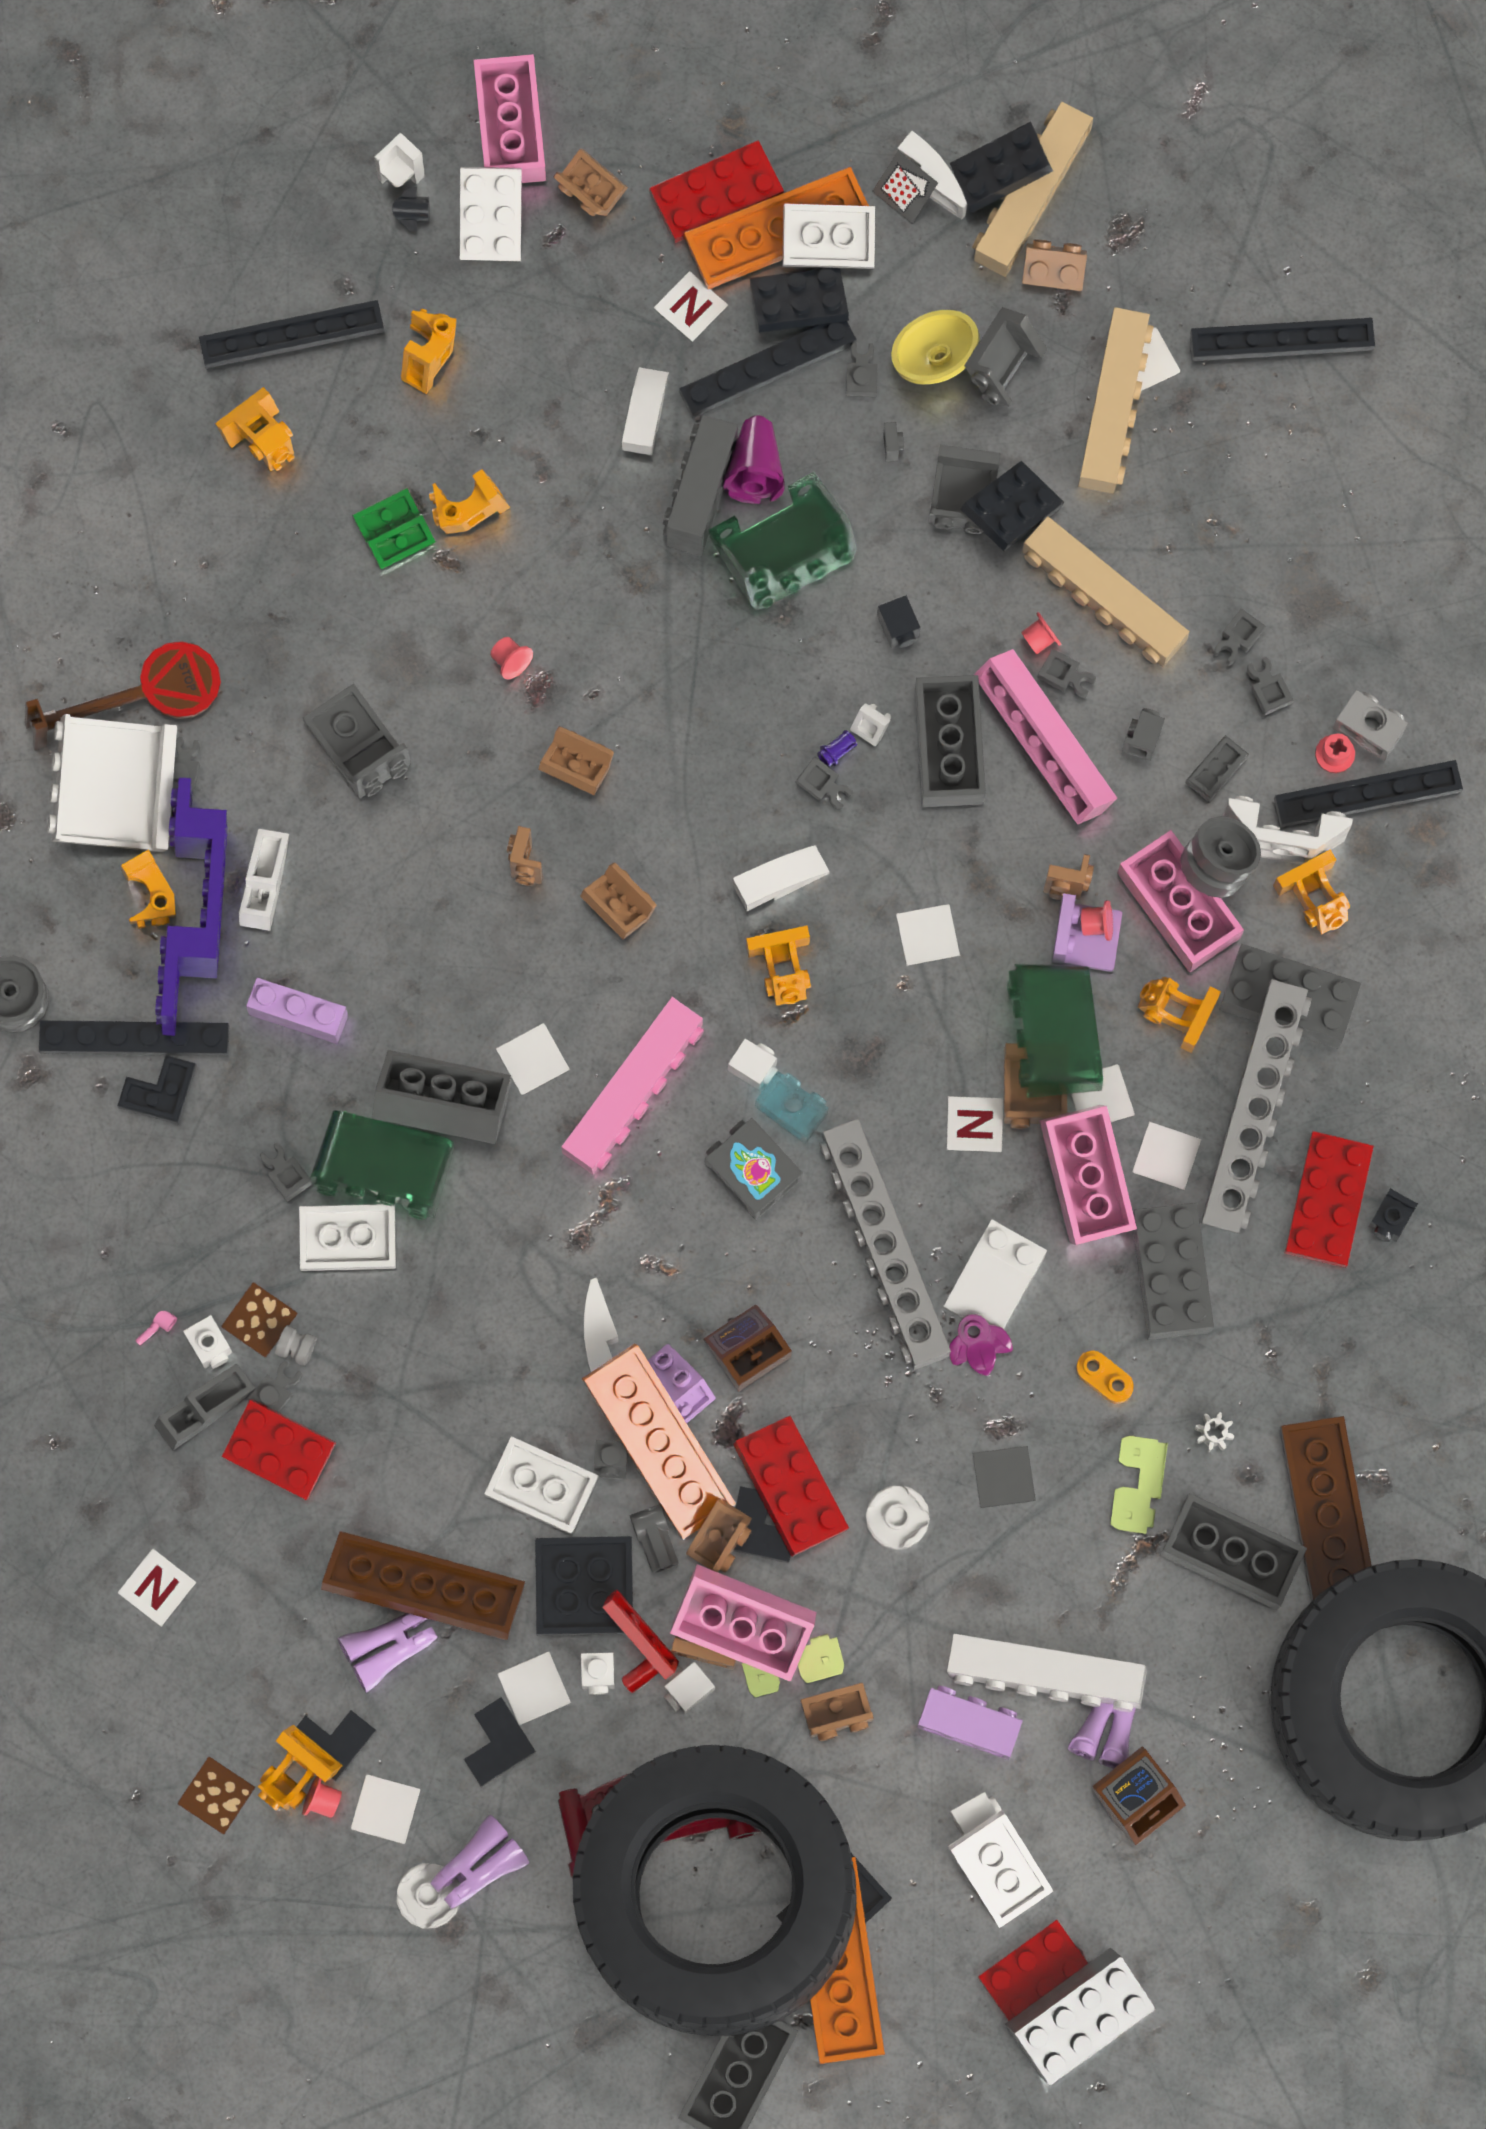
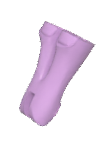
(374, 1669)
(1088, 1738)
(504, 1861)

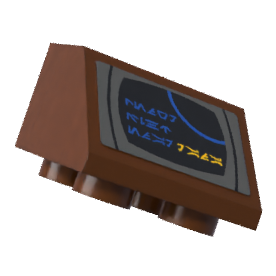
(748, 1347)
(1138, 1796)

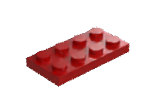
(715, 190)
(1329, 1199)
(790, 1486)

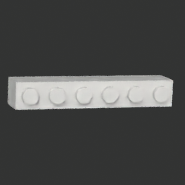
(1046, 1671)

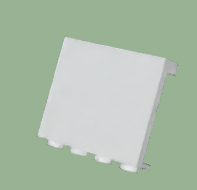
(112, 784)

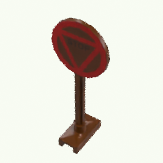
(174, 680)

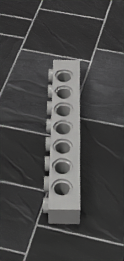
(1277, 996)
(852, 1139)

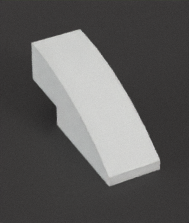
(948, 191)
(644, 411)
(779, 877)
(263, 879)
(598, 1327)

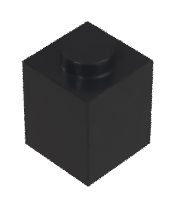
(899, 622)

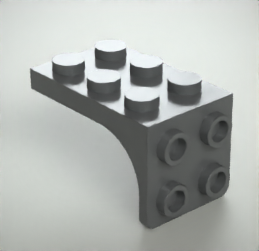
(357, 742)

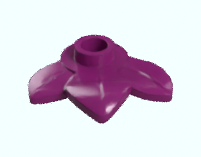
(981, 1348)

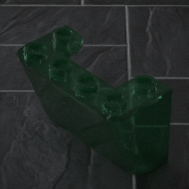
(788, 546)
(1055, 1029)
(382, 1163)

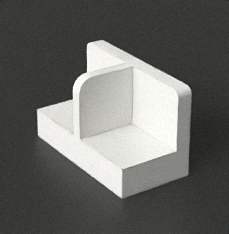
(399, 162)

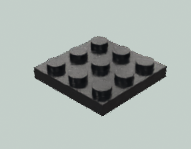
(575, 1581)

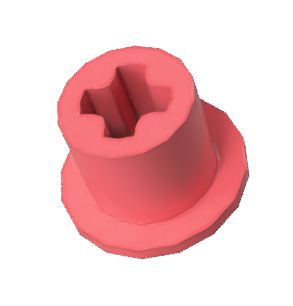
(1040, 635)
(511, 657)
(1335, 753)
(1098, 921)
(321, 1799)

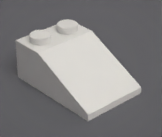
(996, 1275)

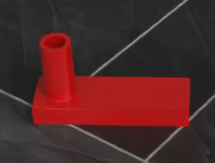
(658, 1657)

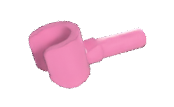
(163, 1320)

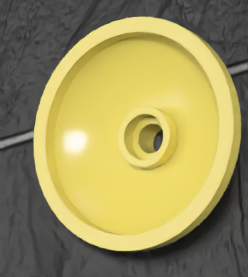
(934, 346)

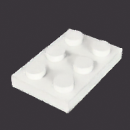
(490, 213)
(828, 236)
(347, 1237)
(541, 1485)
(1000, 1868)

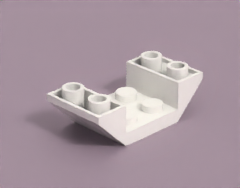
(1286, 846)

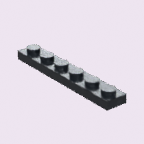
(291, 334)
(1282, 339)
(766, 367)
(1369, 793)
(133, 1038)

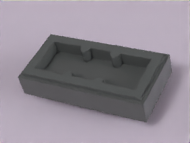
(1217, 768)

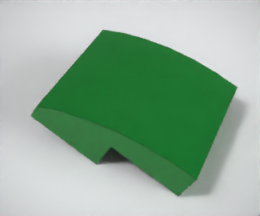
(393, 529)

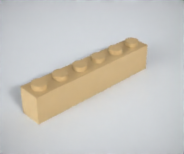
(1022, 209)
(1114, 401)
(1105, 592)

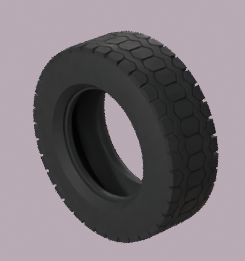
(1310, 1714)
(695, 1787)

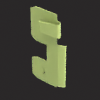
(1130, 1505)
(818, 1661)

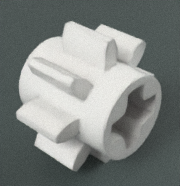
(1215, 1423)

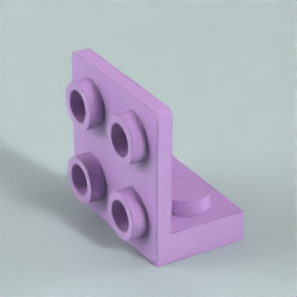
(1079, 950)
(681, 1382)

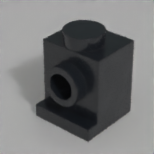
(1398, 1204)

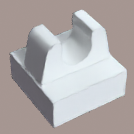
(870, 724)

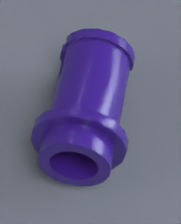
(837, 748)

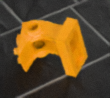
(423, 362)
(271, 442)
(464, 515)
(145, 870)
(1309, 878)
(777, 949)
(1155, 998)
(278, 1787)

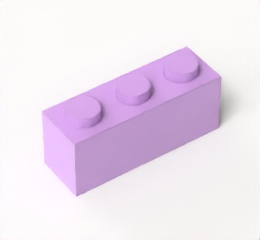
(297, 1010)
(970, 1722)

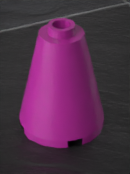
(755, 464)

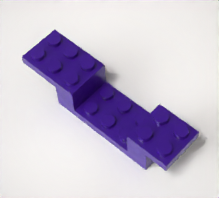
(193, 950)

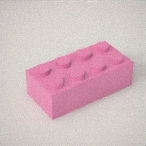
(510, 115)
(1188, 920)
(1088, 1174)
(743, 1622)

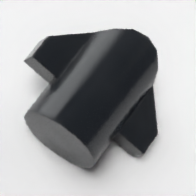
(410, 208)

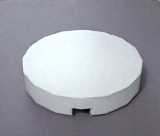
(897, 1517)
(419, 1899)

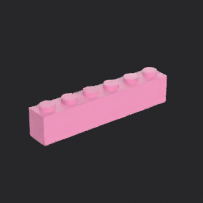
(1045, 736)
(632, 1086)

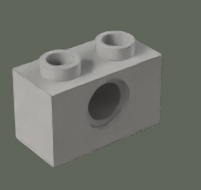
(1378, 740)

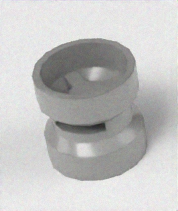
(295, 1345)

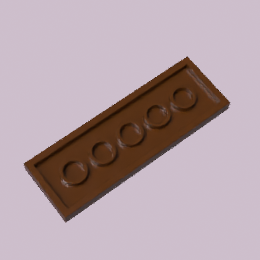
(1325, 1501)
(423, 1585)

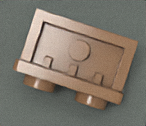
(590, 184)
(1054, 265)
(577, 760)
(519, 849)
(1068, 881)
(619, 901)
(719, 1536)
(837, 1711)

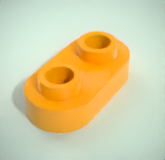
(1102, 1379)

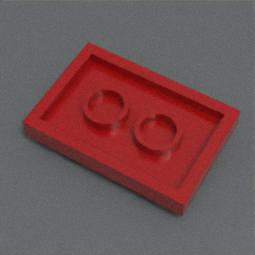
(279, 1449)
(1032, 1970)

